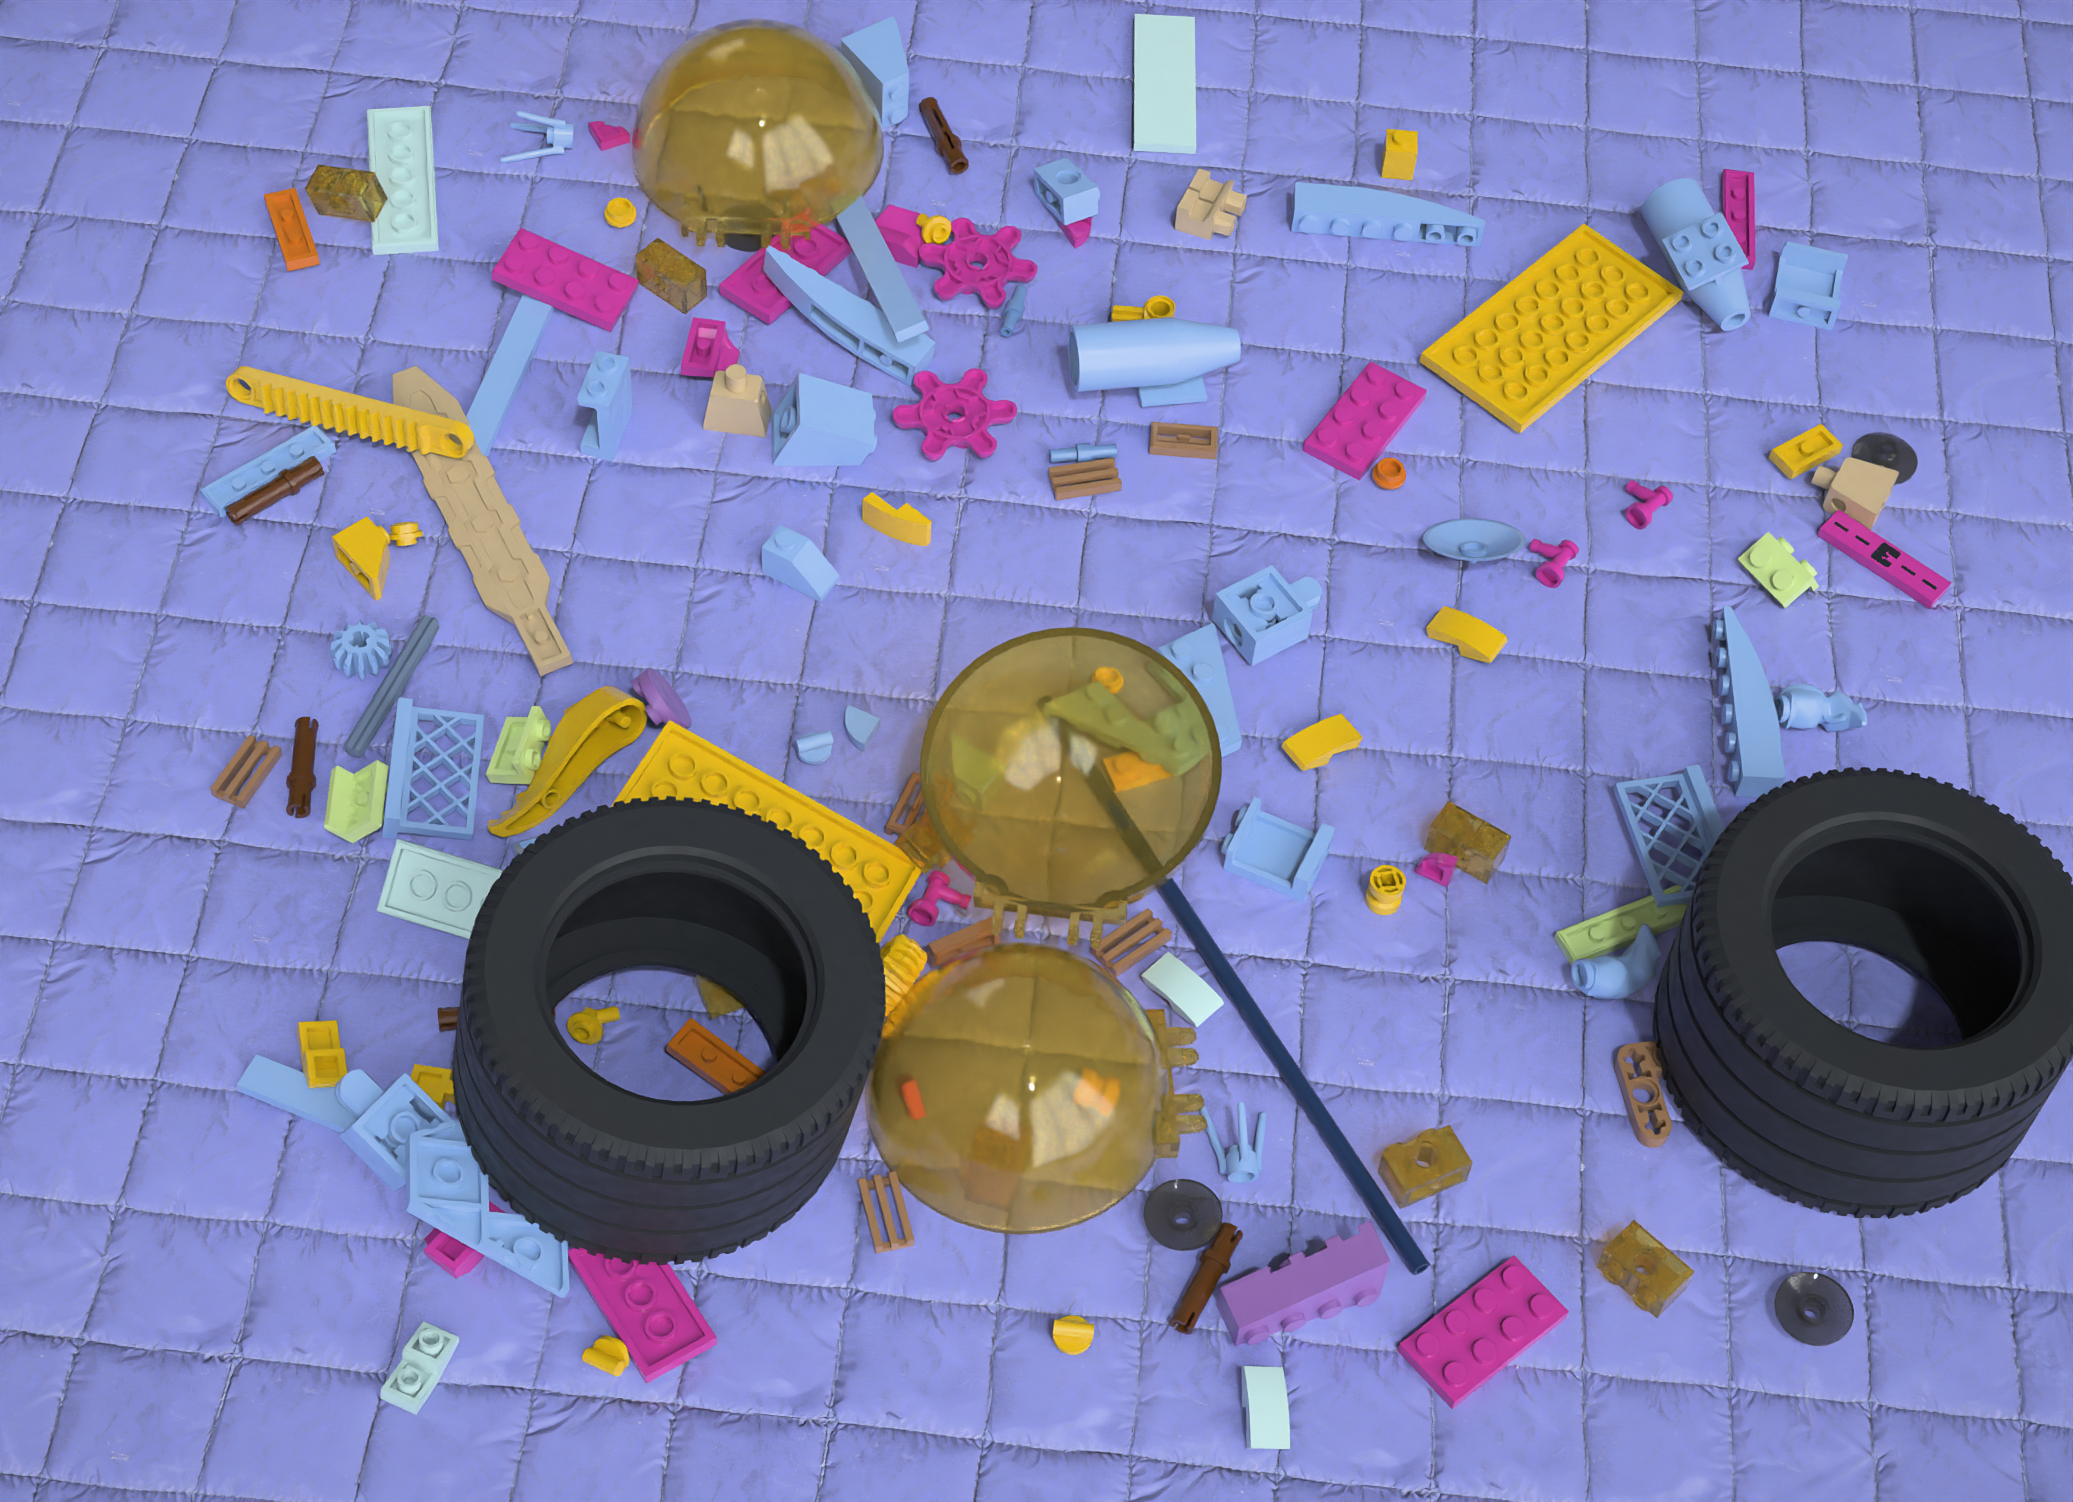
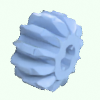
(361, 649)

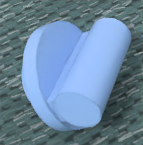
(814, 747)

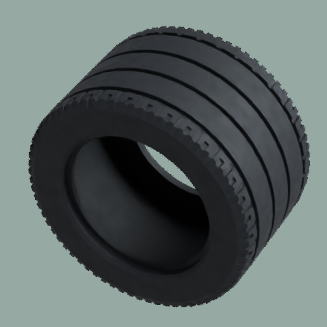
(1912, 877)
(690, 894)

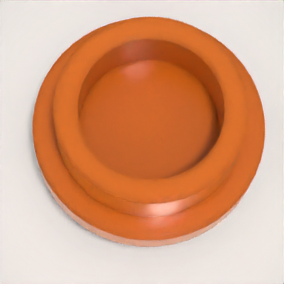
(1389, 473)

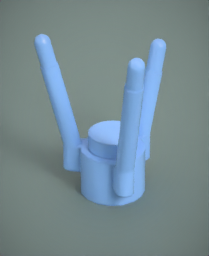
(558, 134)
(1241, 1162)

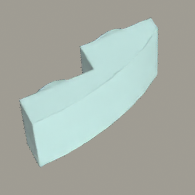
(1183, 989)
(420, 1368)
(1266, 1407)

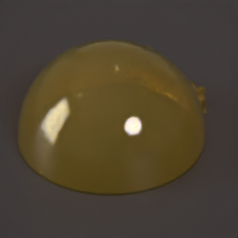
(756, 133)
(1070, 776)
(1026, 1089)

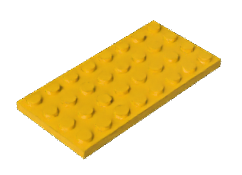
(1551, 327)
(694, 768)

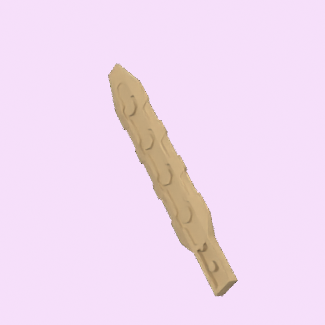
(485, 527)

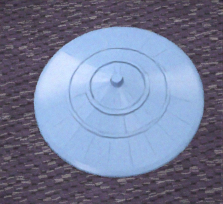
(1474, 539)

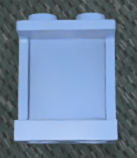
(1808, 285)
(610, 394)
(1276, 851)

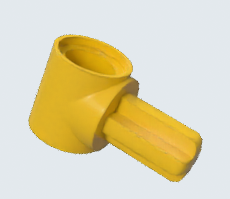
(1155, 307)

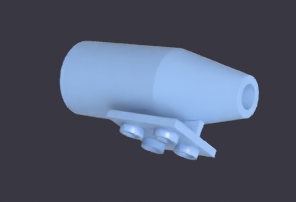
(1699, 250)
(1153, 354)

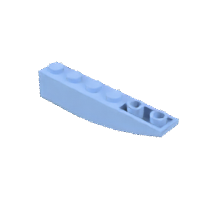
(1380, 216)
(848, 318)
(1747, 710)

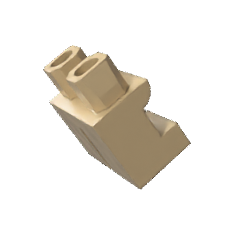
(1205, 207)

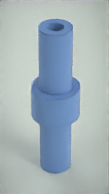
(1013, 310)
(1082, 453)

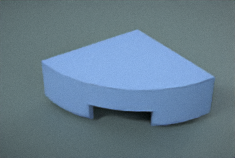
(860, 726)

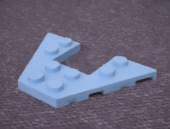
(1202, 663)
(453, 1196)

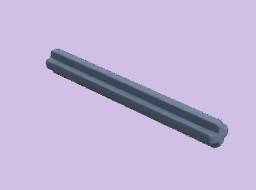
(391, 686)

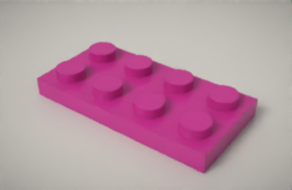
(565, 279)
(757, 293)
(1364, 420)
(645, 1311)
(1482, 1331)

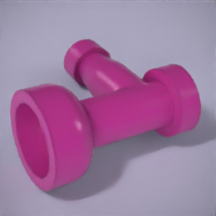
(1640, 513)
(1551, 572)
(924, 910)

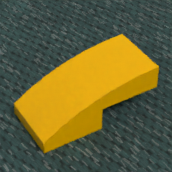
(901, 524)
(1472, 635)
(1318, 742)
(321, 1053)

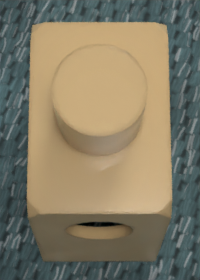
(738, 403)
(1856, 489)

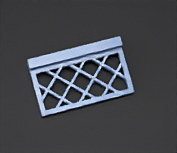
(404, 760)
(1697, 808)

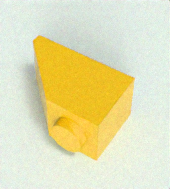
(364, 554)

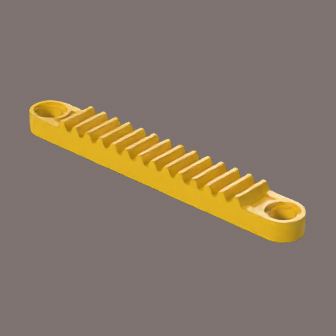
(350, 412)

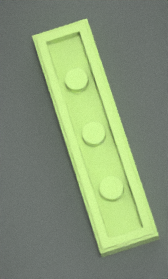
(1618, 927)

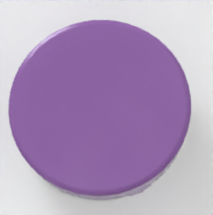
(662, 699)

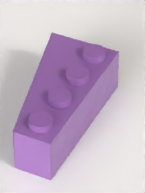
(1305, 1287)

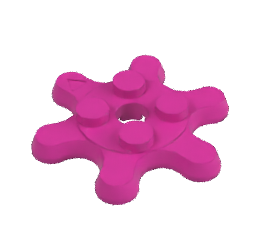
(989, 250)
(944, 399)

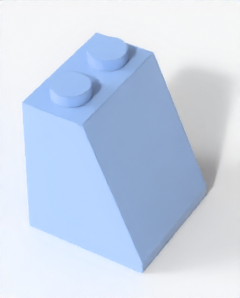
(882, 64)
(822, 424)

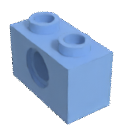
(1066, 191)

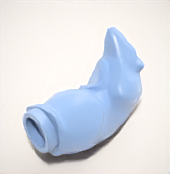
(1806, 706)
(1618, 976)

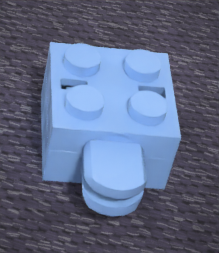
(1266, 613)
(385, 1121)

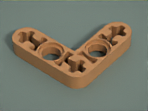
(1647, 1078)

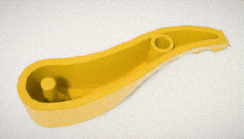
(579, 744)

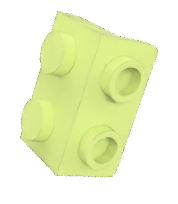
(1778, 570)
(519, 748)
(356, 801)

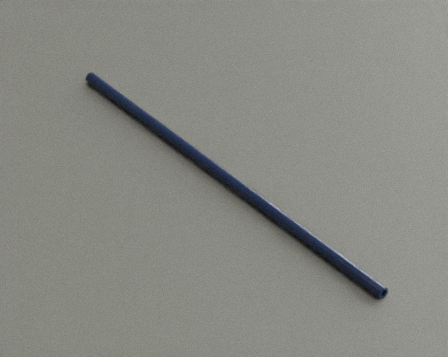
(1295, 1079)

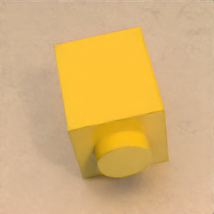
(1399, 154)

